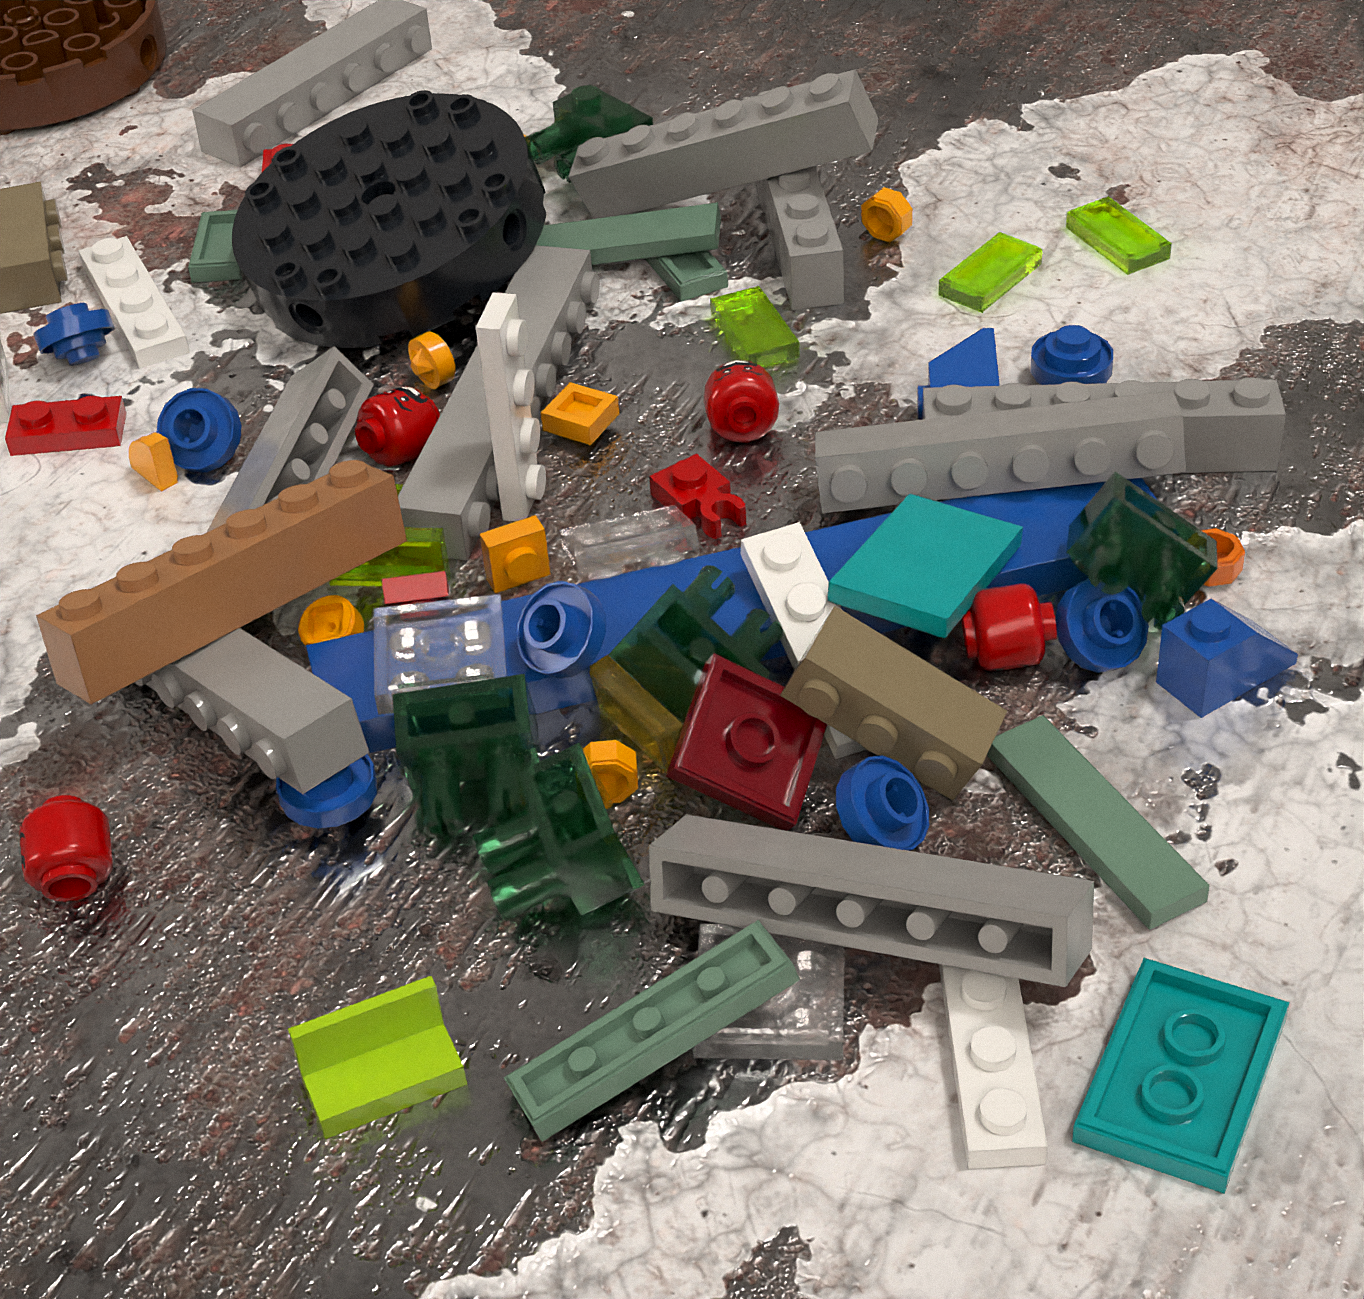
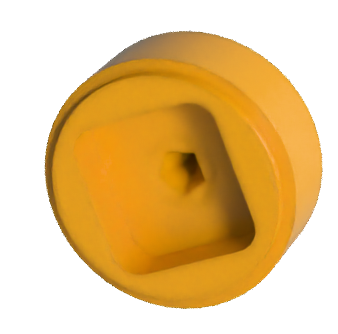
(431, 360)
(329, 619)

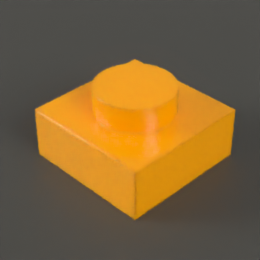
(580, 413)
(515, 554)

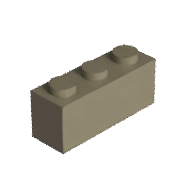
(29, 249)
(894, 703)

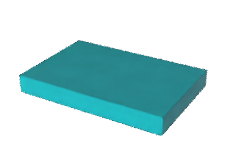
(925, 565)
(1182, 1074)

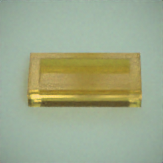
(635, 711)

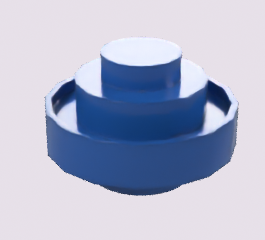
(74, 333)
(1071, 356)
(200, 429)
(1100, 628)
(561, 629)
(334, 800)
(882, 804)

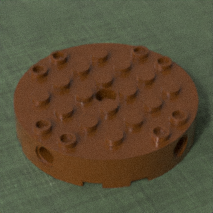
(74, 57)

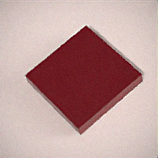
(747, 744)

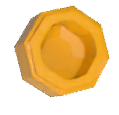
(886, 214)
(615, 767)

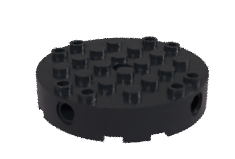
(389, 219)

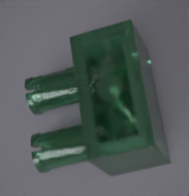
(578, 118)
(1141, 544)
(679, 636)
(466, 736)
(578, 835)

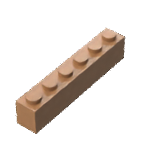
(220, 580)

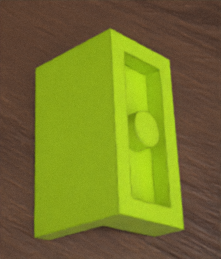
(376, 1057)

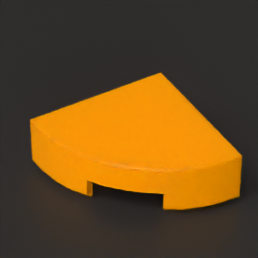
(154, 460)

